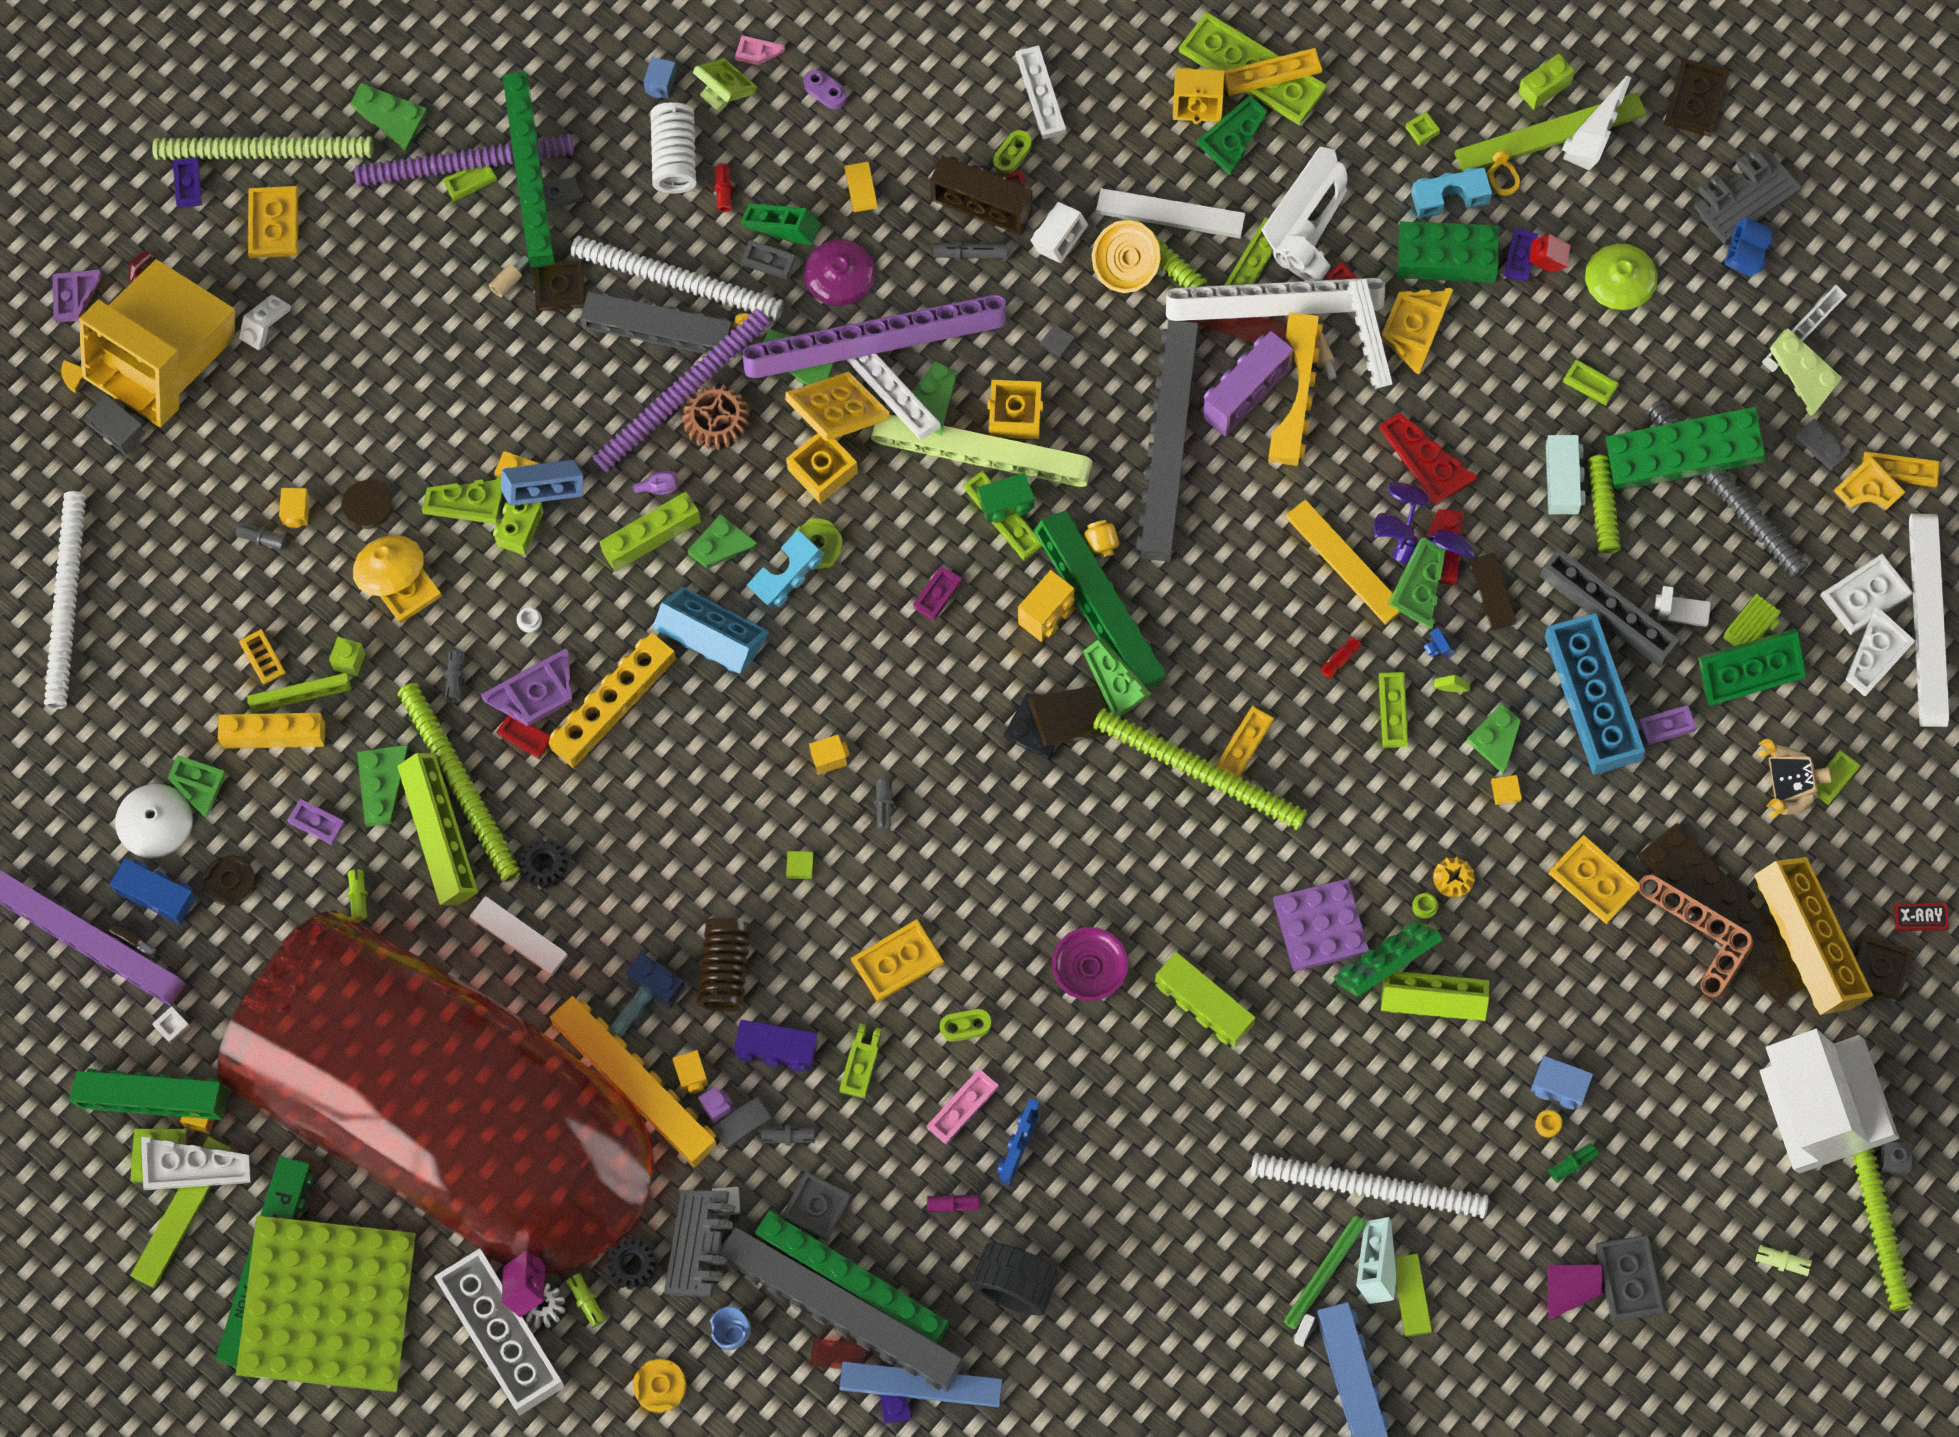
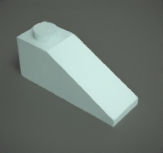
(1377, 1262)

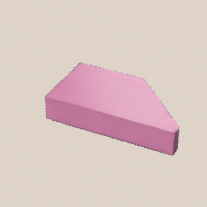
(757, 51)

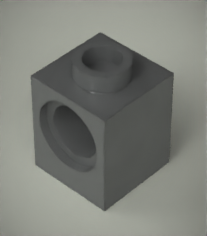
(1895, 1159)

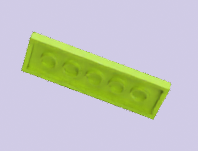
(1223, 48)

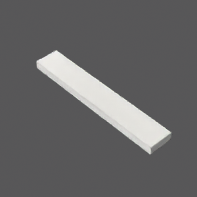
(1170, 213)
(896, 395)

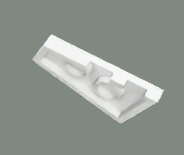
(1878, 651)

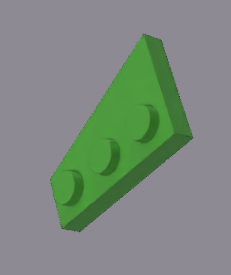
(936, 391)

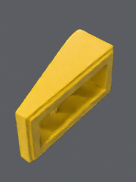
(252, 639)

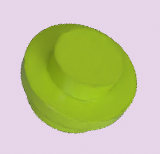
(1425, 906)

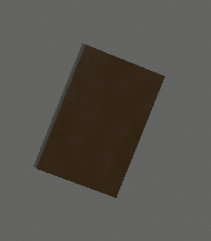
(1696, 97)
(1067, 715)

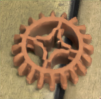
(698, 410)

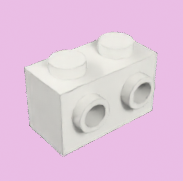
(1059, 232)

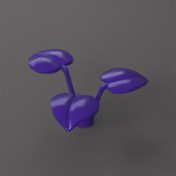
(1392, 526)

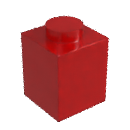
(1549, 253)

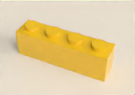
(271, 730)

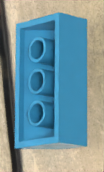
(710, 629)

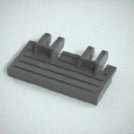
(1742, 198)
(696, 1243)

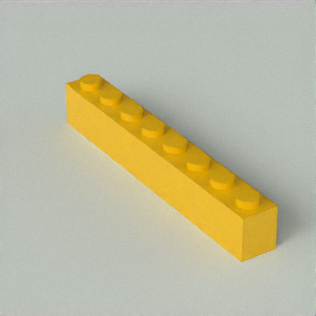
(633, 1081)

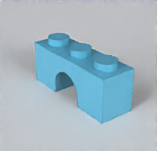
(1470, 185)
(802, 556)

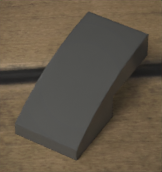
(742, 1122)

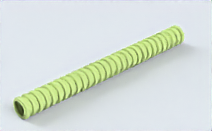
(263, 147)

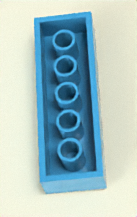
(1594, 694)

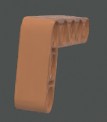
(1704, 925)

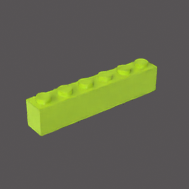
(437, 829)

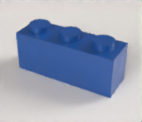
(153, 890)

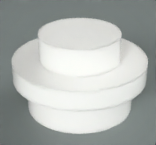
(529, 620)

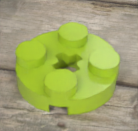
(829, 536)

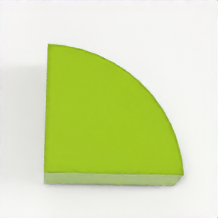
(1452, 684)

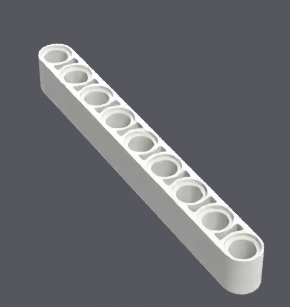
(1267, 299)
(1928, 620)

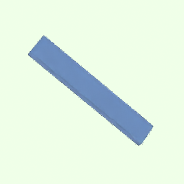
(896, 1382)

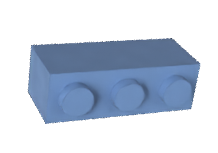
(541, 482)

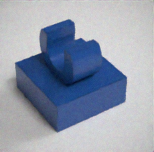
(1439, 645)

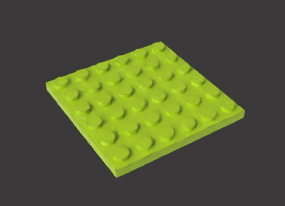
(326, 1304)

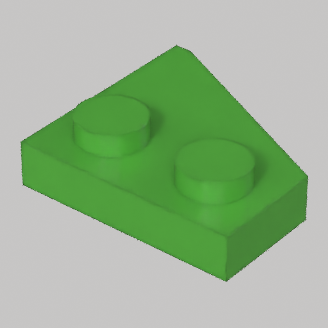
(720, 543)

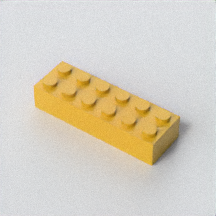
(1813, 935)

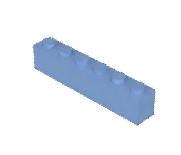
(1352, 1371)

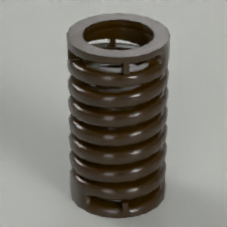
(723, 964)

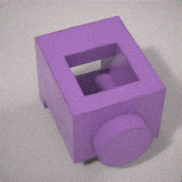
(716, 1104)

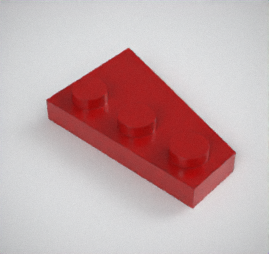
(1451, 521)

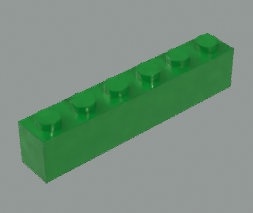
(149, 1095)

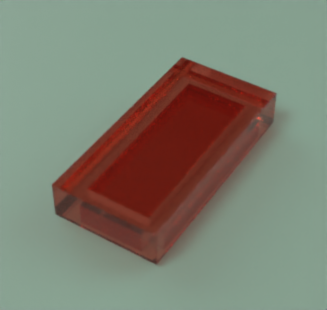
(832, 1353)

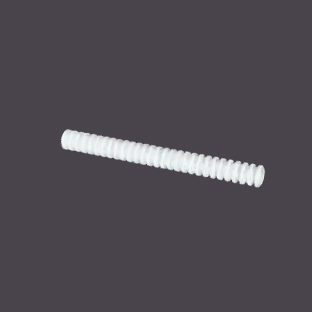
(676, 277)
(65, 600)
(1370, 1185)

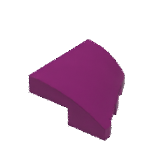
(1571, 1287)

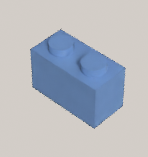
(1561, 1083)

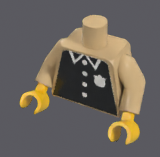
(1792, 779)

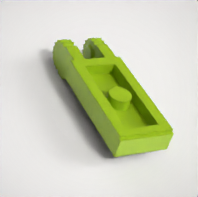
(860, 1064)

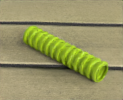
(1177, 269)
(1604, 504)

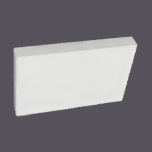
(1864, 590)

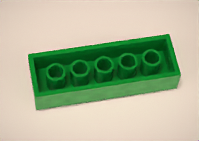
(1685, 449)

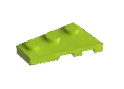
(471, 502)

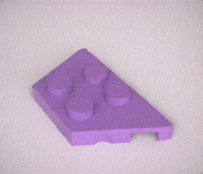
(534, 691)

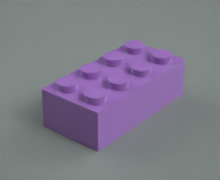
(1247, 383)

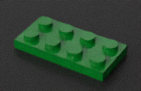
(1752, 667)
(1387, 958)

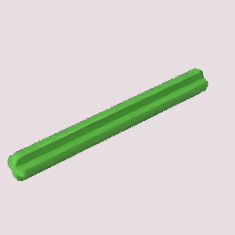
(1324, 1272)

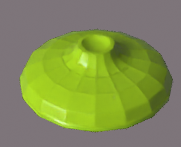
(1621, 276)

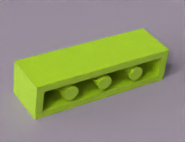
(650, 531)
(1435, 995)
(1204, 999)

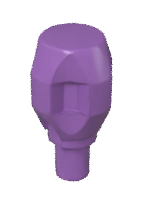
(658, 483)

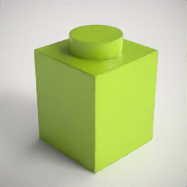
(347, 656)

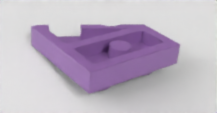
(73, 293)

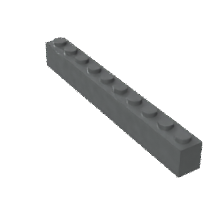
(1169, 441)
(841, 1310)

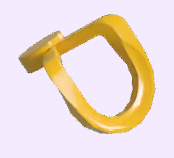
(1501, 158)

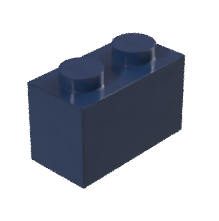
(656, 979)

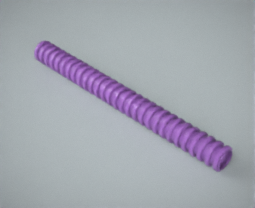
(455, 161)
(681, 390)

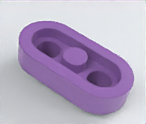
(823, 88)

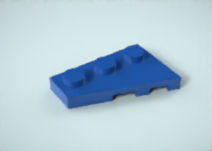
(1018, 1142)

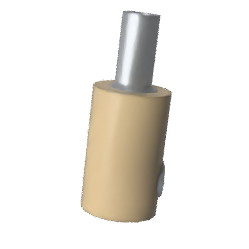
(508, 277)
(1325, 357)

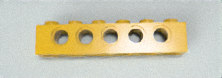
(574, 750)

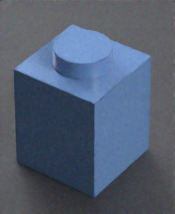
(659, 77)

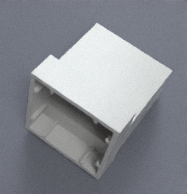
(1826, 1099)

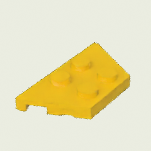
(1414, 324)

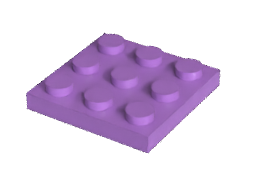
(1320, 925)

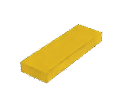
(1908, 469)
(1245, 741)

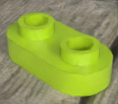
(1010, 153)
(964, 1022)

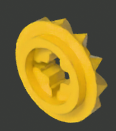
(1455, 888)

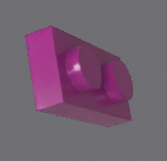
(937, 593)

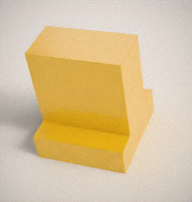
(153, 340)

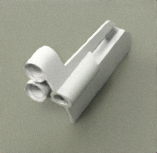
(1288, 227)

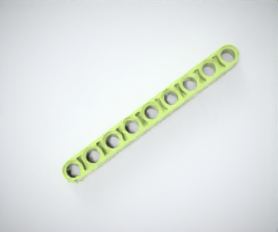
(988, 452)

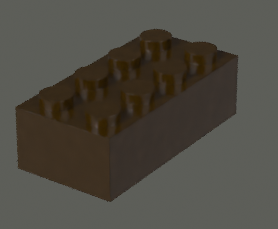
(981, 194)

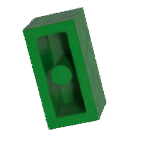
(1006, 498)

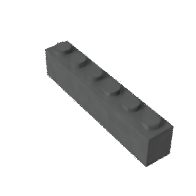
(653, 323)
(1611, 608)

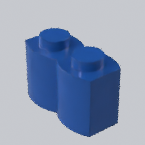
(1749, 247)

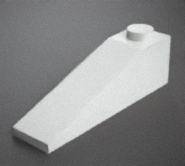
(1590, 139)

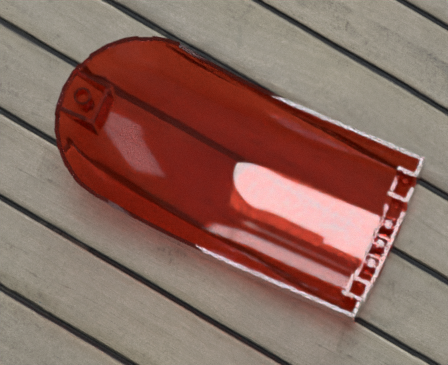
(438, 1096)

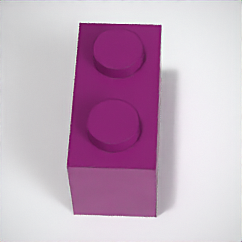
(523, 1283)

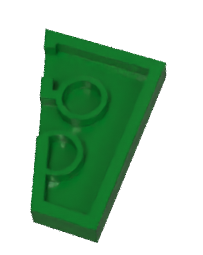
(1233, 134)

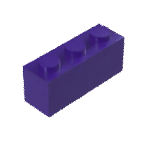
(775, 1045)

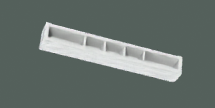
(1811, 321)
(1369, 333)

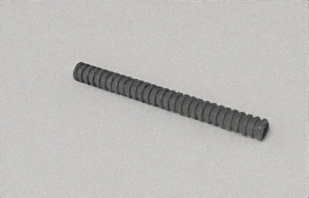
(1741, 505)

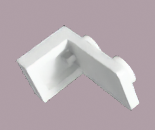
(259, 319)
(1681, 609)

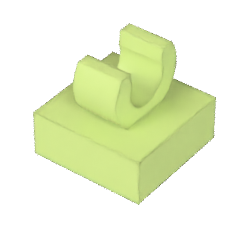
(713, 99)

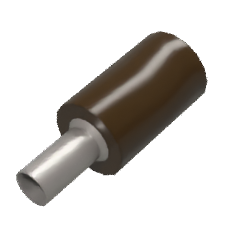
(130, 938)

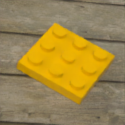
(837, 406)

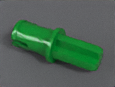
(1573, 1162)

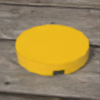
(659, 1385)

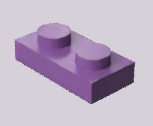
(1667, 725)
(316, 822)

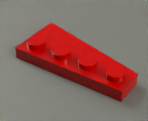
(1429, 464)

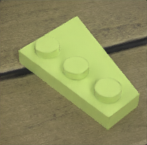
(1807, 371)

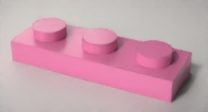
(962, 1106)

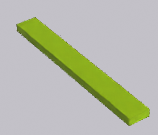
(1542, 135)

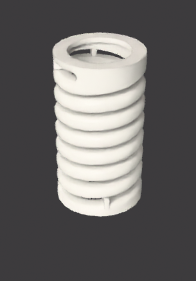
(673, 148)

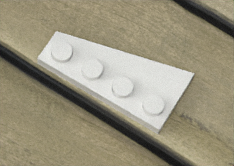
(181, 1166)

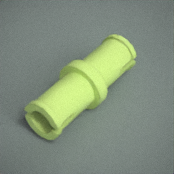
(1783, 1260)

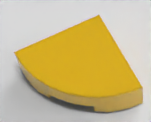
(72, 375)

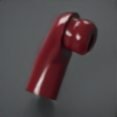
(137, 264)

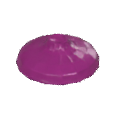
(839, 272)
(1089, 963)

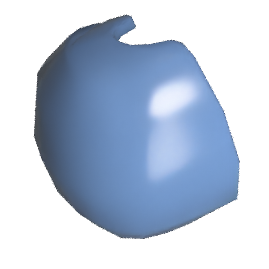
(730, 1328)

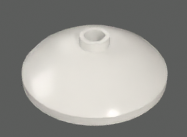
(164, 831)

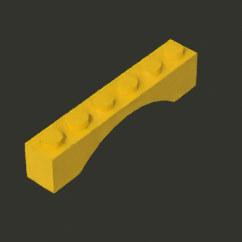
(1287, 437)

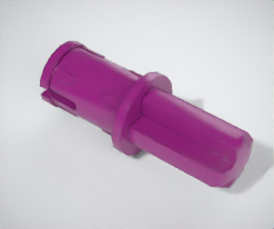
(953, 1203)

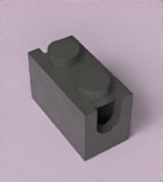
(115, 424)

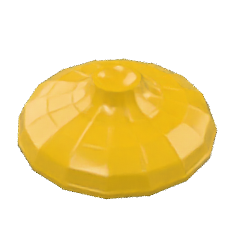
(1126, 256)
(387, 565)

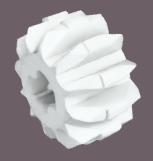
(549, 1312)

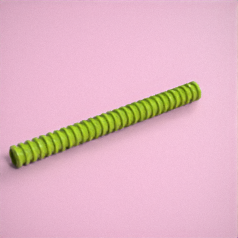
(1200, 768)
(459, 782)
(1882, 1230)

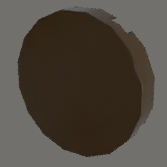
(367, 504)
(229, 880)

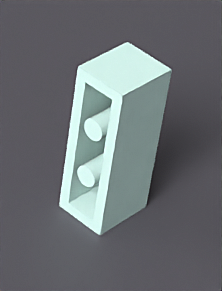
(1564, 474)

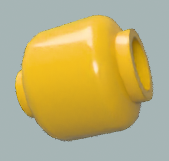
(1101, 538)

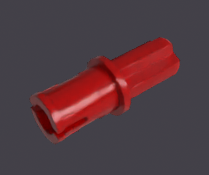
(723, 187)

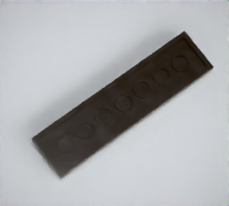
(1688, 868)

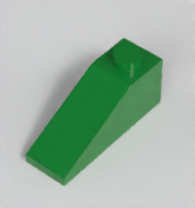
(782, 222)

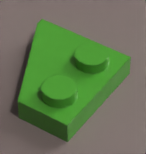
(1496, 737)
(197, 782)

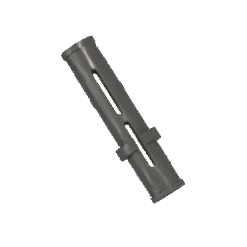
(968, 250)

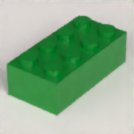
(1447, 252)

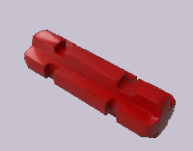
(1341, 657)

